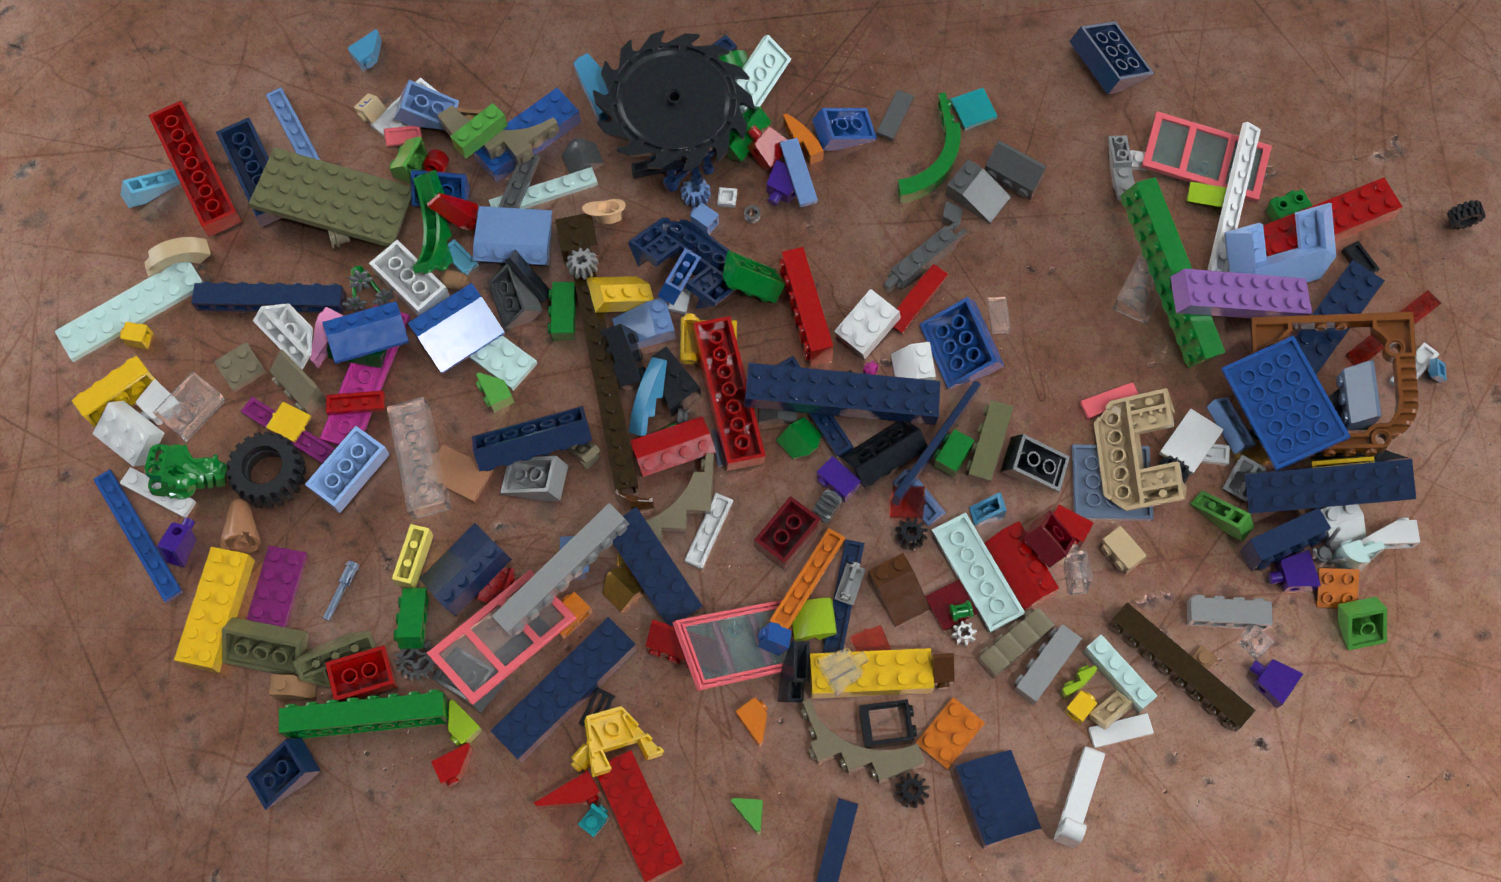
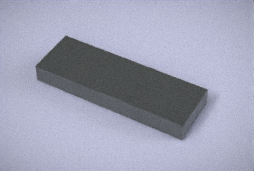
(895, 115)

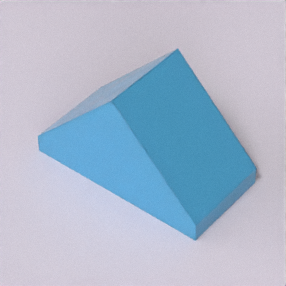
(988, 510)

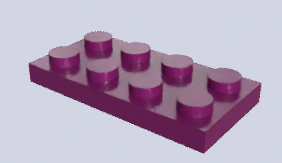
(277, 586)

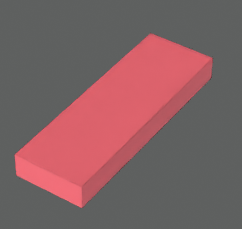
(1096, 405)

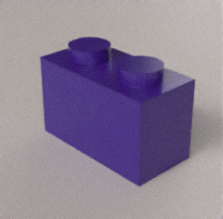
(838, 479)

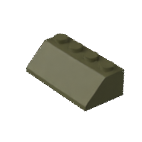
(262, 646)

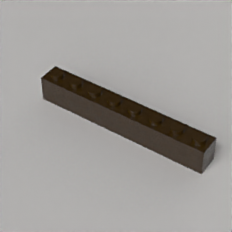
(1182, 667)

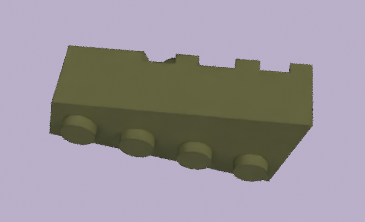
(990, 440)

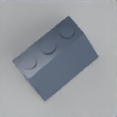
(1359, 396)

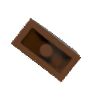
(943, 670)

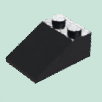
(1035, 463)

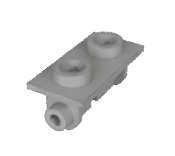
(850, 583)

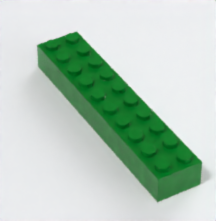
(1166, 257)

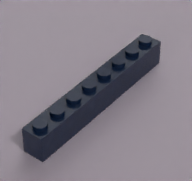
(250, 297)

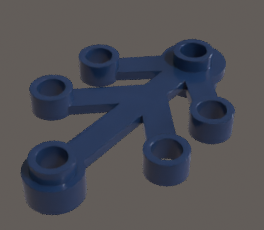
(671, 182)

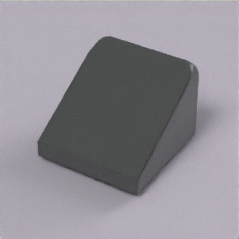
(952, 214)

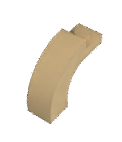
(176, 251)

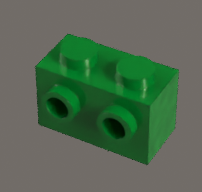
(1287, 205)
(953, 453)

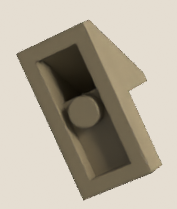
(585, 454)

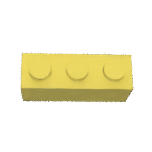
(412, 556)

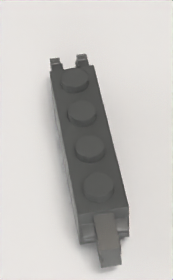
(924, 257)

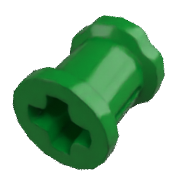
(961, 611)

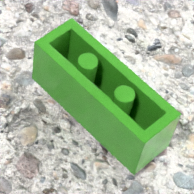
(479, 130)

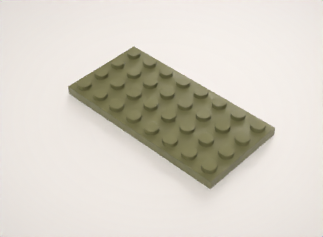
(332, 197)

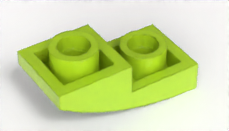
(1082, 678)

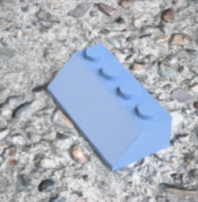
(347, 469)

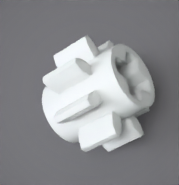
(964, 627)

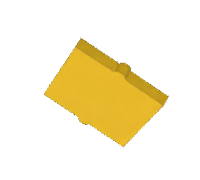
(288, 421)

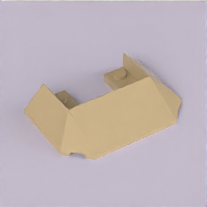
(1121, 456)

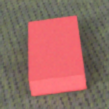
(397, 136)

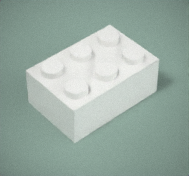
(867, 324)
(127, 432)

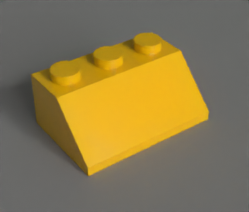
(618, 293)

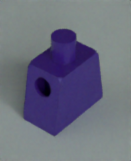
(780, 185)
(178, 543)
(1296, 573)
(1275, 680)

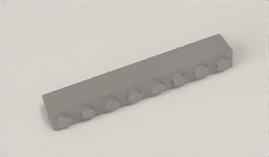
(560, 570)

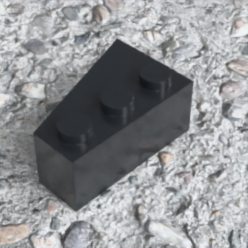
(626, 355)

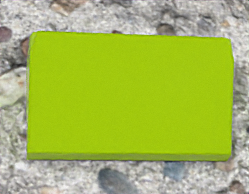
(1206, 194)

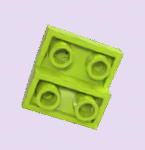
(815, 620)

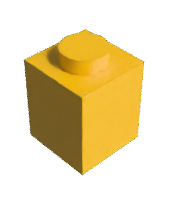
(136, 335)
(1080, 707)

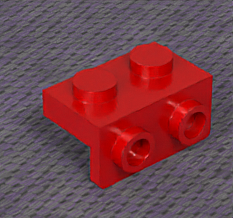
(496, 585)

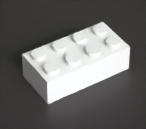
(416, 290)

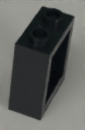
(908, 712)

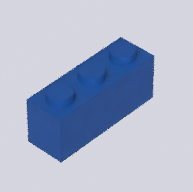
(679, 276)

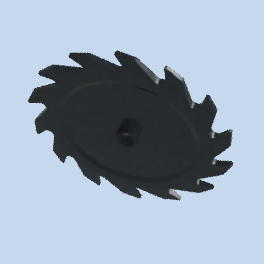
(673, 130)

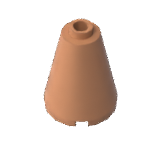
(240, 529)

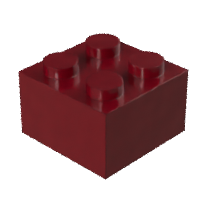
(1049, 539)

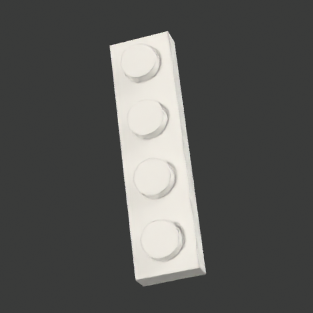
(138, 483)

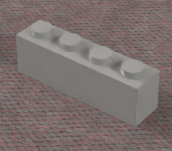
(1229, 612)
(1047, 665)

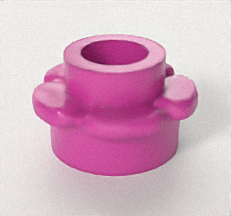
(870, 368)

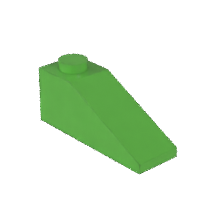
(1224, 515)

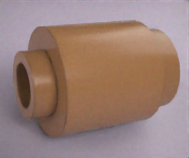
(454, 279)

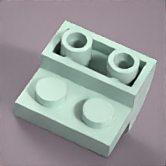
(1357, 554)

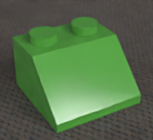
(409, 158)
(1363, 623)

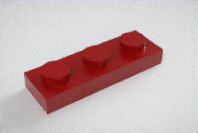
(355, 402)

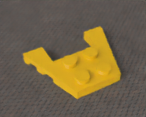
(611, 731)

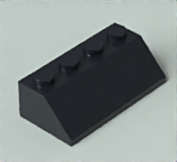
(885, 452)

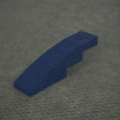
(837, 841)

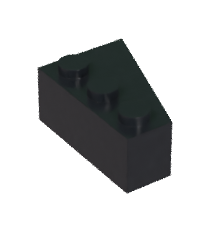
(679, 386)

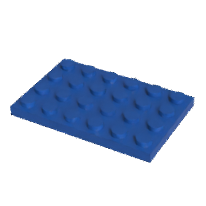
(1285, 403)

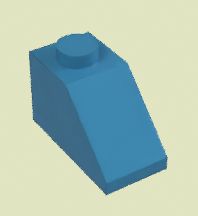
(366, 50)

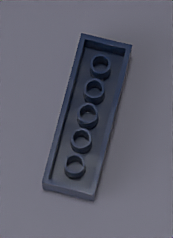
(247, 160)
(531, 439)
(656, 570)

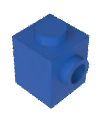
(774, 638)

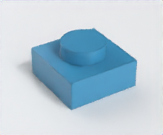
(1437, 370)

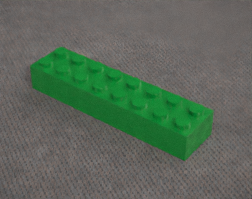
(364, 715)

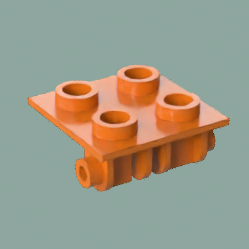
(1337, 586)

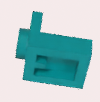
(594, 820)

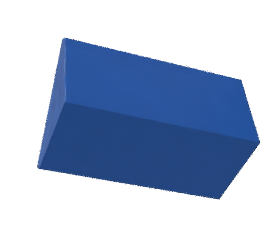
(452, 184)

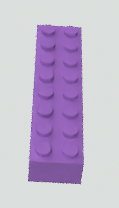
(1239, 294)

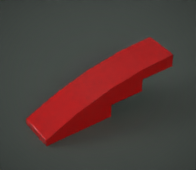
(920, 296)

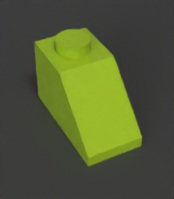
(461, 725)

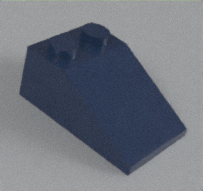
(283, 772)

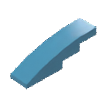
(648, 391)

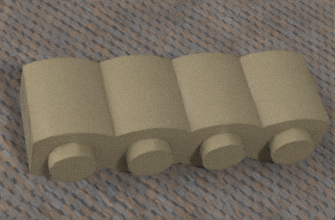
(1016, 642)

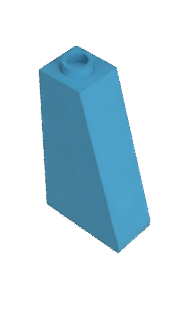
(590, 79)

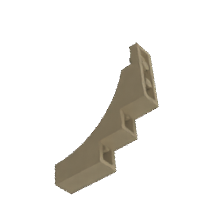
(694, 500)

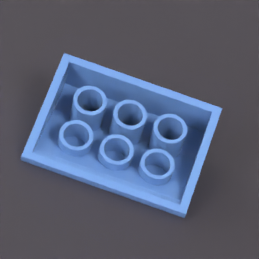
(507, 229)

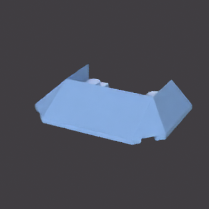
(1310, 260)

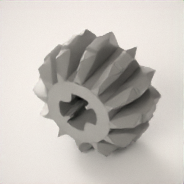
(582, 263)

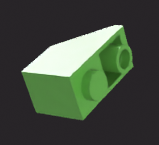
(496, 391)

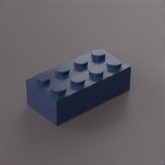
(1285, 539)

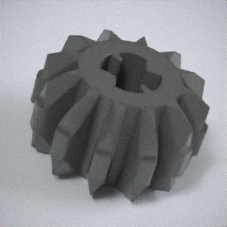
(827, 505)

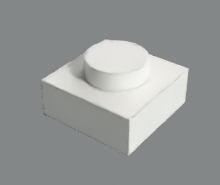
(1137, 159)

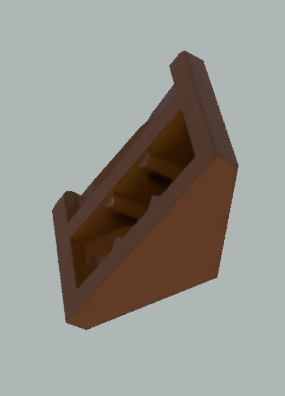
(629, 502)

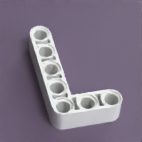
(1071, 826)

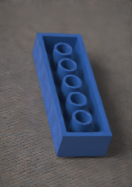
(552, 105)

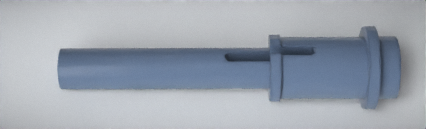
(344, 581)

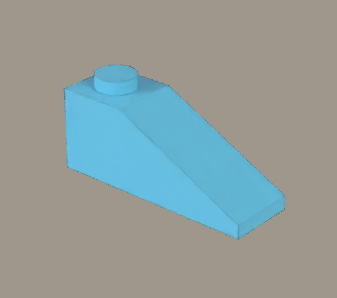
(145, 188)

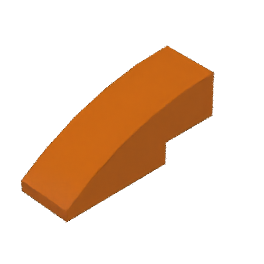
(806, 139)

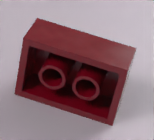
(787, 532)

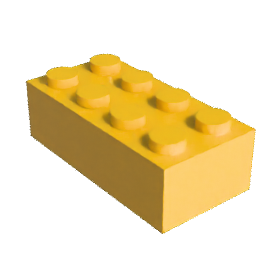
(120, 384)

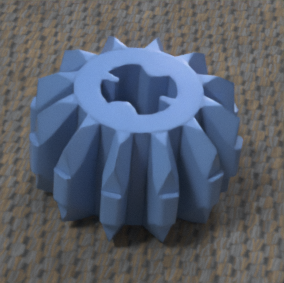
(695, 194)

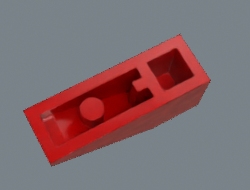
(456, 210)
(574, 793)

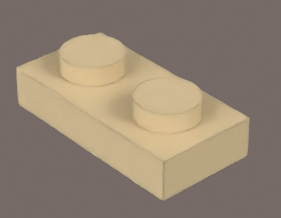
(1111, 710)

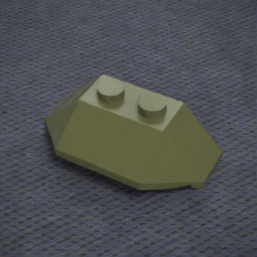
(312, 665)

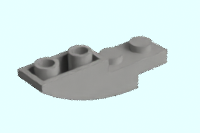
(1120, 164)

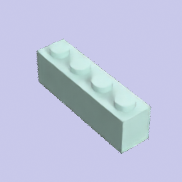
(1119, 673)

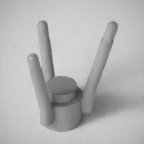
(1323, 554)

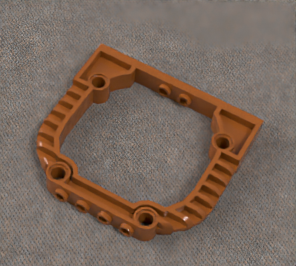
(1392, 331)

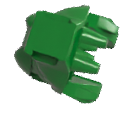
(182, 473)

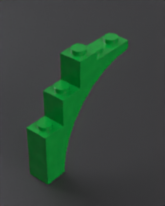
(435, 251)

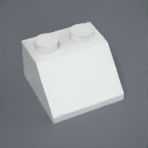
(914, 362)
(1349, 519)

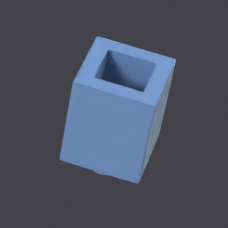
(704, 218)

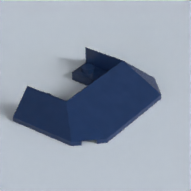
(669, 239)

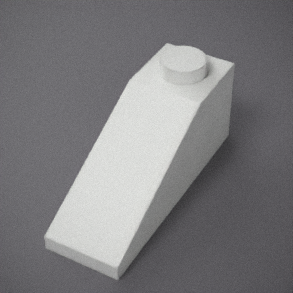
(1397, 535)

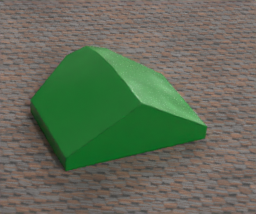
(799, 439)

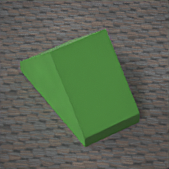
(751, 811)

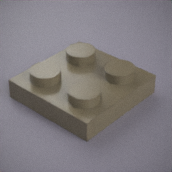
(240, 367)

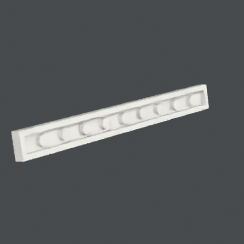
(1234, 194)

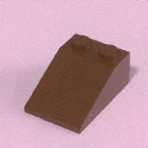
(898, 590)

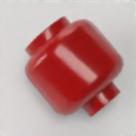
(436, 160)

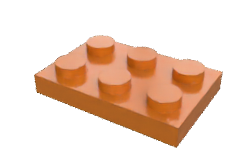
(950, 733)

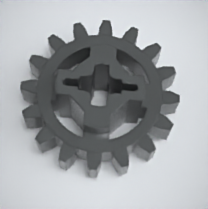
(408, 660)

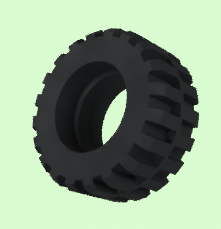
(253, 451)

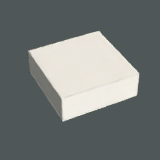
(727, 197)

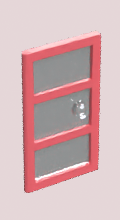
(484, 654)

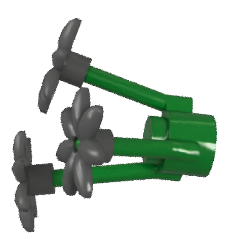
(359, 278)

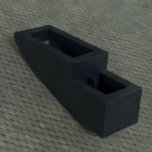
(794, 672)

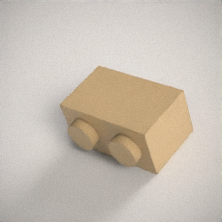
(1122, 550)

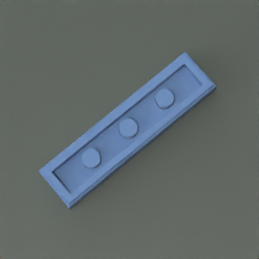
(798, 172)

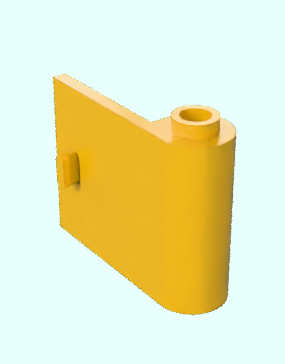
(688, 349)

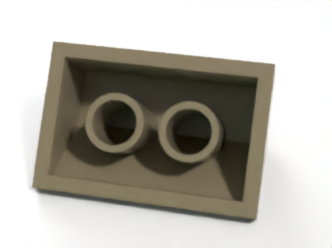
(296, 384)

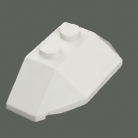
(287, 331)

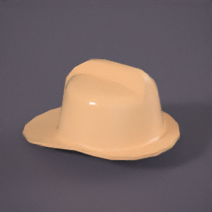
(605, 211)

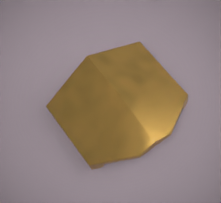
(621, 587)

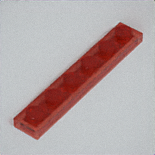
(1371, 346)

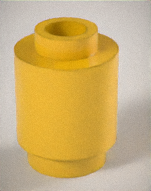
(581, 758)

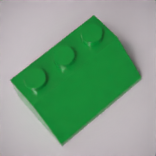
(752, 277)

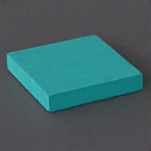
(973, 109)

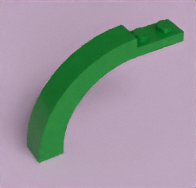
(927, 181)

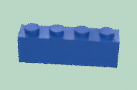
(365, 332)

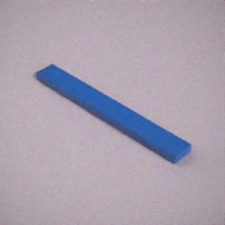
(138, 536)

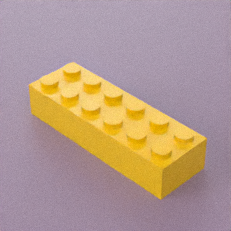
(214, 604)
(885, 674)

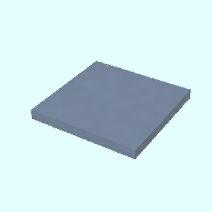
(1088, 488)

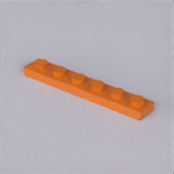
(808, 579)

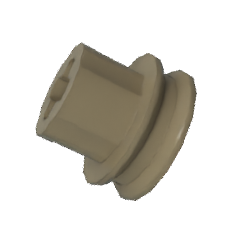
(337, 238)

